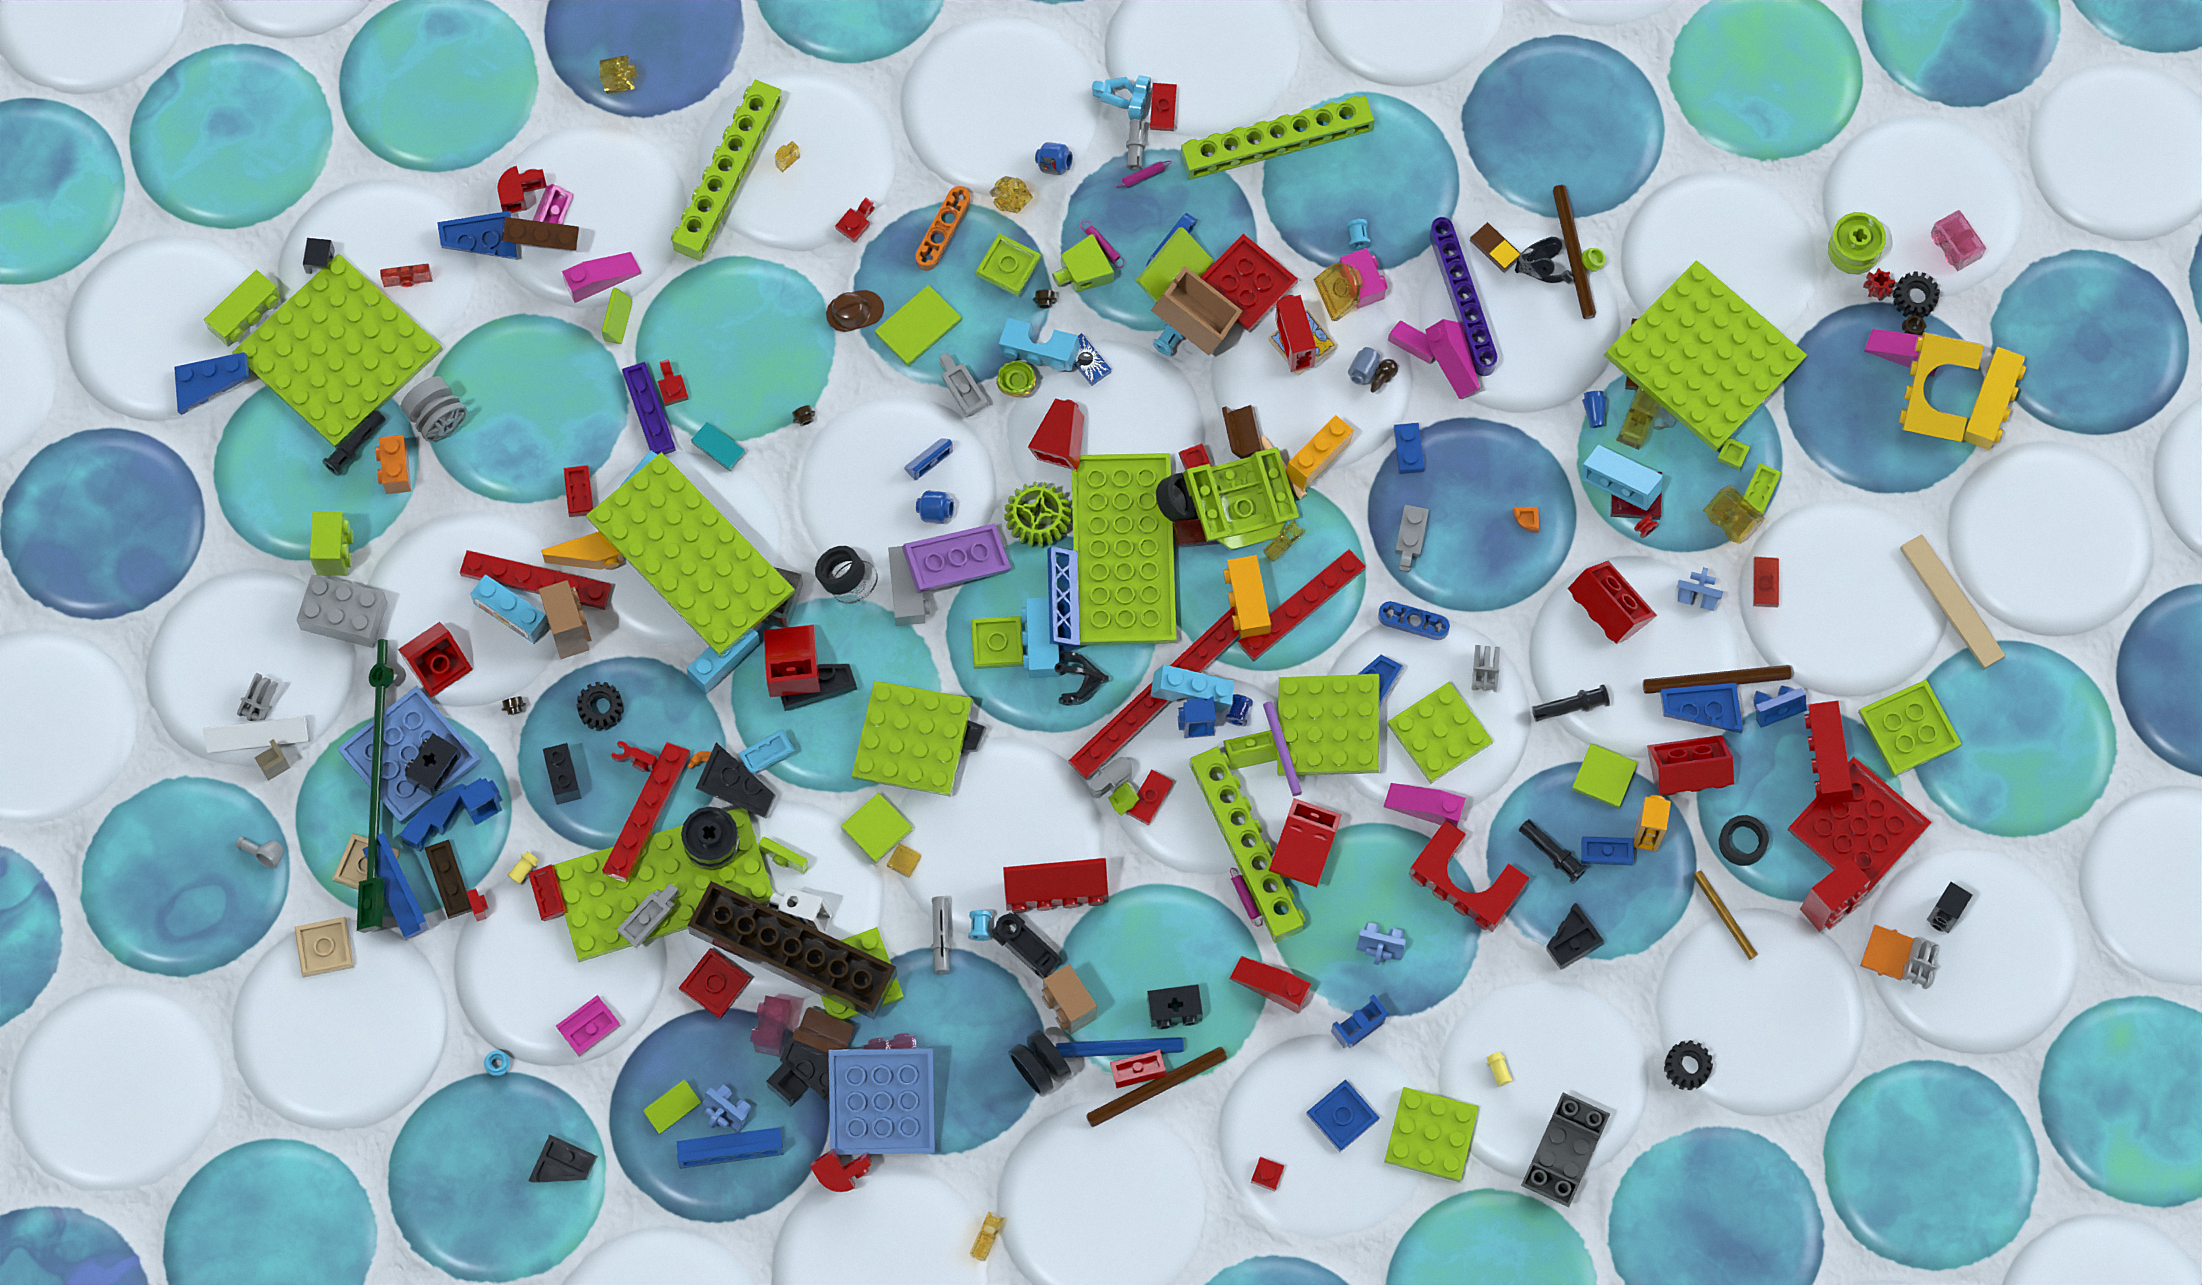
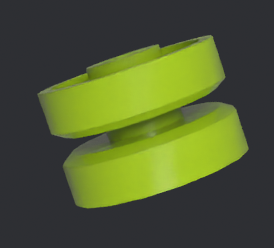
(1856, 243)

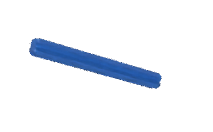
(1120, 1047)

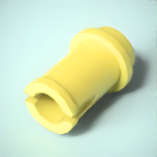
(523, 867)
(1499, 1068)

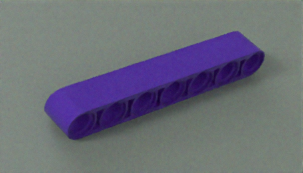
(1463, 285)

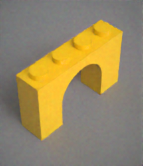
(1933, 352)

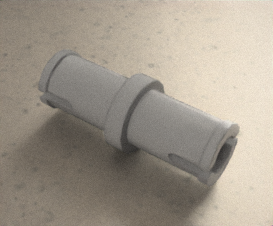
(1135, 144)

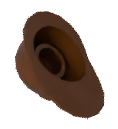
(854, 310)

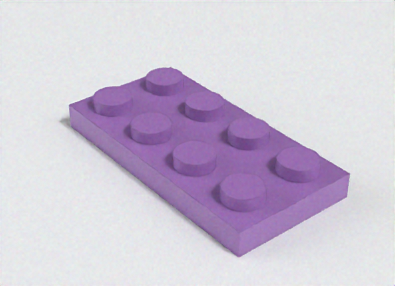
(956, 558)

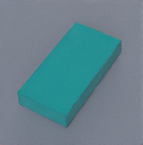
(718, 446)

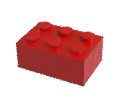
(1835, 895)

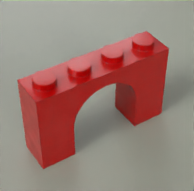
(1484, 907)

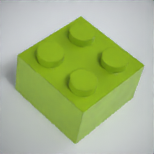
(330, 543)

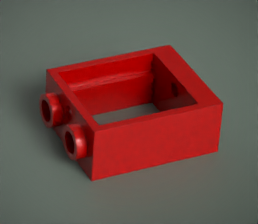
(1295, 333)

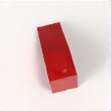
(1271, 983)

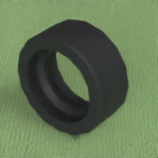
(1166, 500)
(846, 582)
(1751, 823)

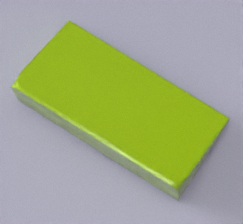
(616, 317)
(1250, 750)
(671, 1107)

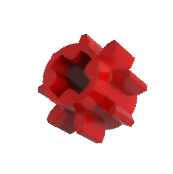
(1879, 284)

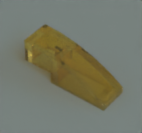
(1637, 419)

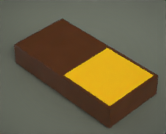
(1495, 247)

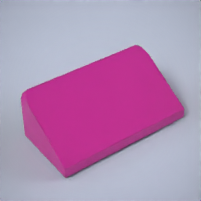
(553, 205)
(1411, 341)

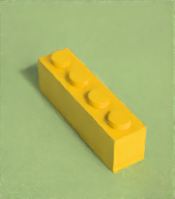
(1993, 398)

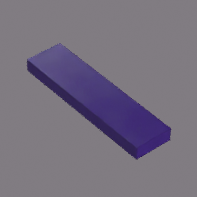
(648, 409)

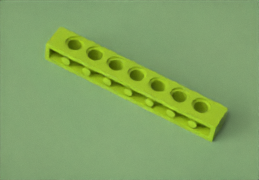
(1269, 147)
(696, 244)
(1214, 761)

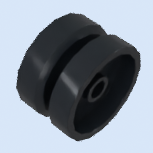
(698, 845)
(1040, 1063)

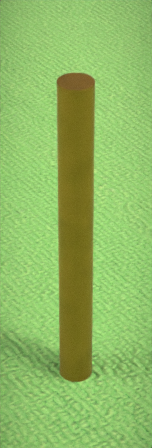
(1725, 915)

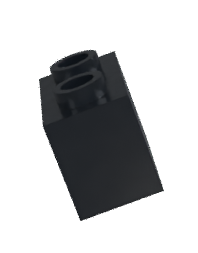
(561, 773)
(432, 777)
(1949, 908)
(1186, 999)

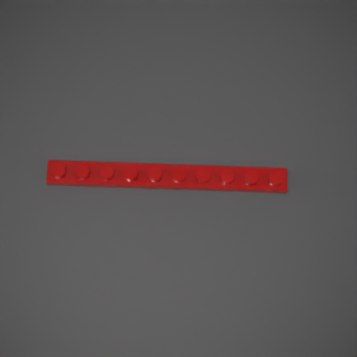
(1145, 706)

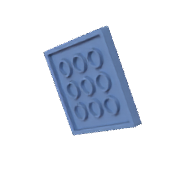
(405, 728)
(881, 1101)

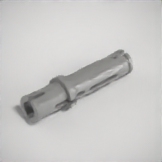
(940, 938)

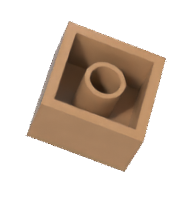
(1069, 1000)

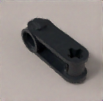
(1026, 945)

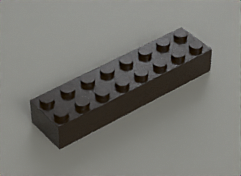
(792, 950)

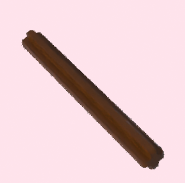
(1574, 252)
(1741, 676)
(1156, 1086)

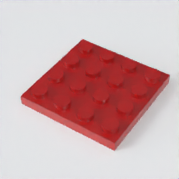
(1869, 829)

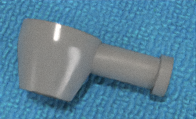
(267, 854)

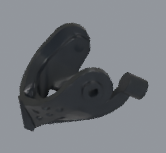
(1542, 266)
(1092, 681)

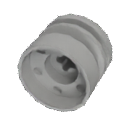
(433, 409)

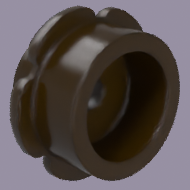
(1044, 298)
(1915, 321)
(803, 415)
(513, 705)

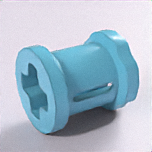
(1358, 234)
(1167, 340)
(980, 925)

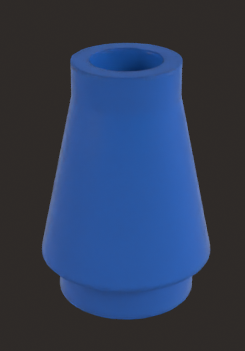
(1594, 405)

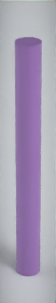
(1282, 748)

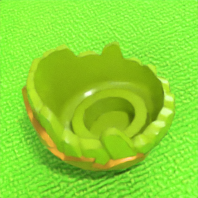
(1016, 379)

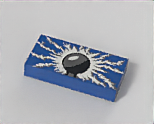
(1090, 362)

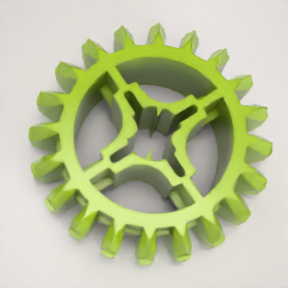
(1046, 516)

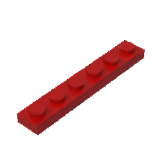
(531, 578)
(1304, 603)
(646, 812)

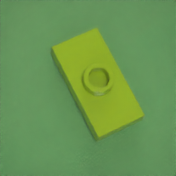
(1762, 487)
(783, 856)

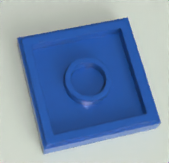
(1342, 1116)

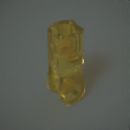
(1282, 542)
(985, 1239)

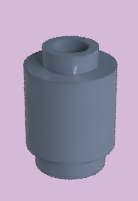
(1364, 366)

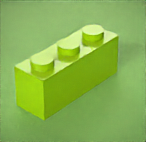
(242, 308)

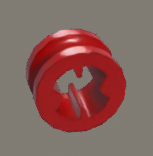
(1646, 526)

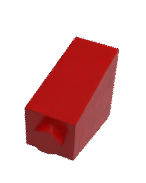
(1059, 435)

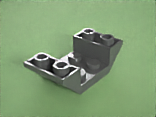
(1565, 1149)

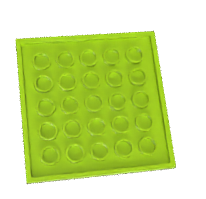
(338, 350)
(1705, 355)

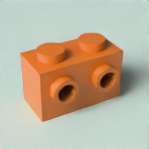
(394, 464)

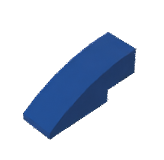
(433, 817)

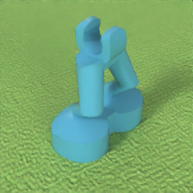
(1139, 91)

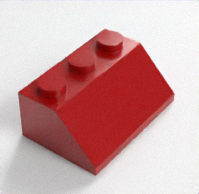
(1611, 601)
(1691, 765)

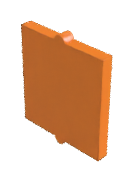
(1887, 952)

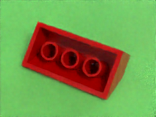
(1055, 885)

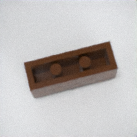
(540, 233)

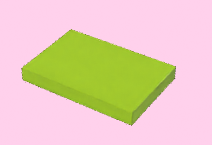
(1176, 253)
(918, 325)

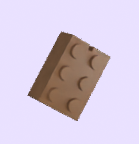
(1196, 310)
(565, 619)

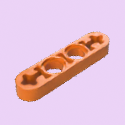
(940, 227)

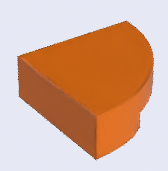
(1527, 518)

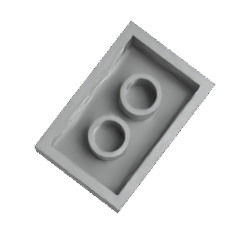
(342, 611)

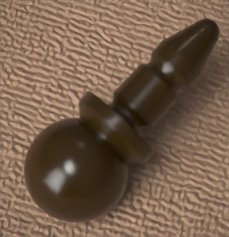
(1387, 369)

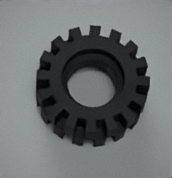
(1919, 282)
(606, 719)
(1688, 1080)

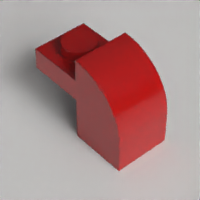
(514, 185)
(835, 1175)

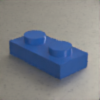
(1408, 448)
(1607, 851)

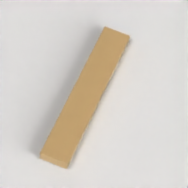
(1952, 602)

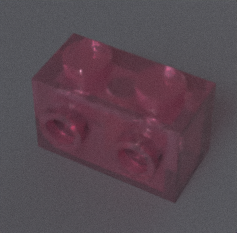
(1957, 240)
(772, 1025)

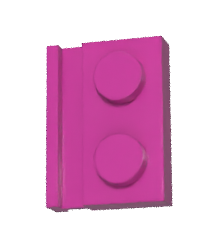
(588, 1025)

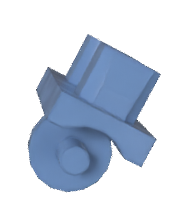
(1687, 590)
(1381, 945)
(722, 1111)

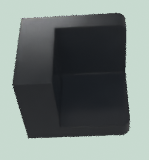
(317, 253)
(786, 1085)

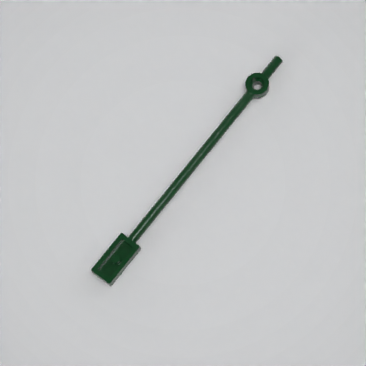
(372, 889)

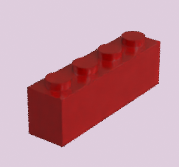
(1830, 752)

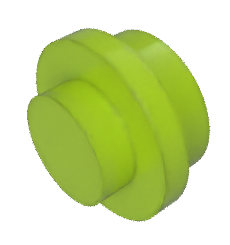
(1593, 259)

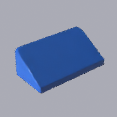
(929, 458)

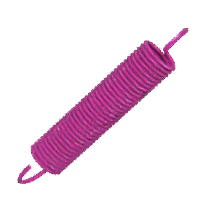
(1143, 174)
(1107, 249)
(1245, 897)

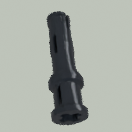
(347, 450)
(1582, 701)
(1561, 858)

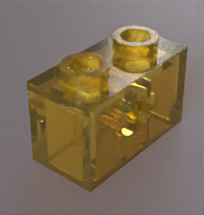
(1729, 503)

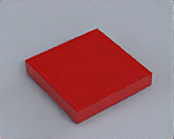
(714, 983)

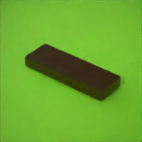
(448, 879)

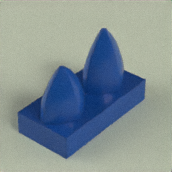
(1775, 709)

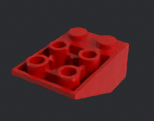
(791, 661)
(1305, 842)

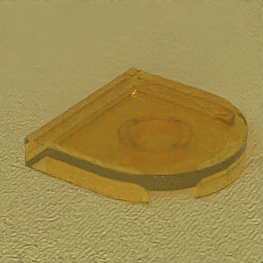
(1339, 289)

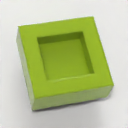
(1733, 453)
(1123, 798)

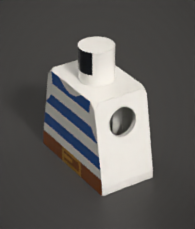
(803, 907)

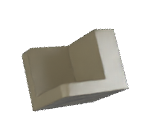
(272, 761)

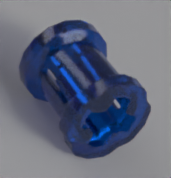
(1239, 710)

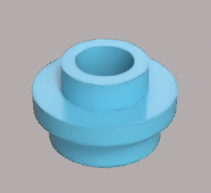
(493, 1056)

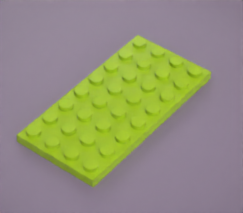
(1123, 550)
(690, 554)
(602, 903)

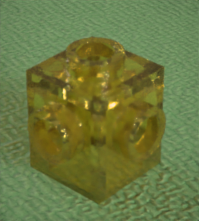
(617, 74)
(1010, 194)

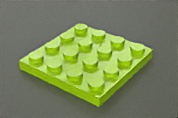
(1330, 723)
(912, 738)

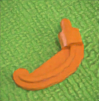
(698, 758)

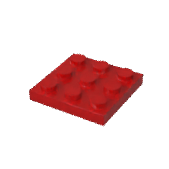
(1249, 280)

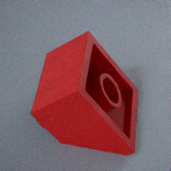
(435, 659)

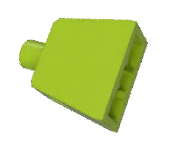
(1084, 266)

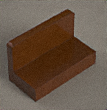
(1242, 431)
(823, 1031)

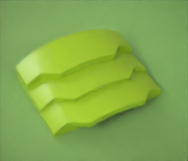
(1242, 499)

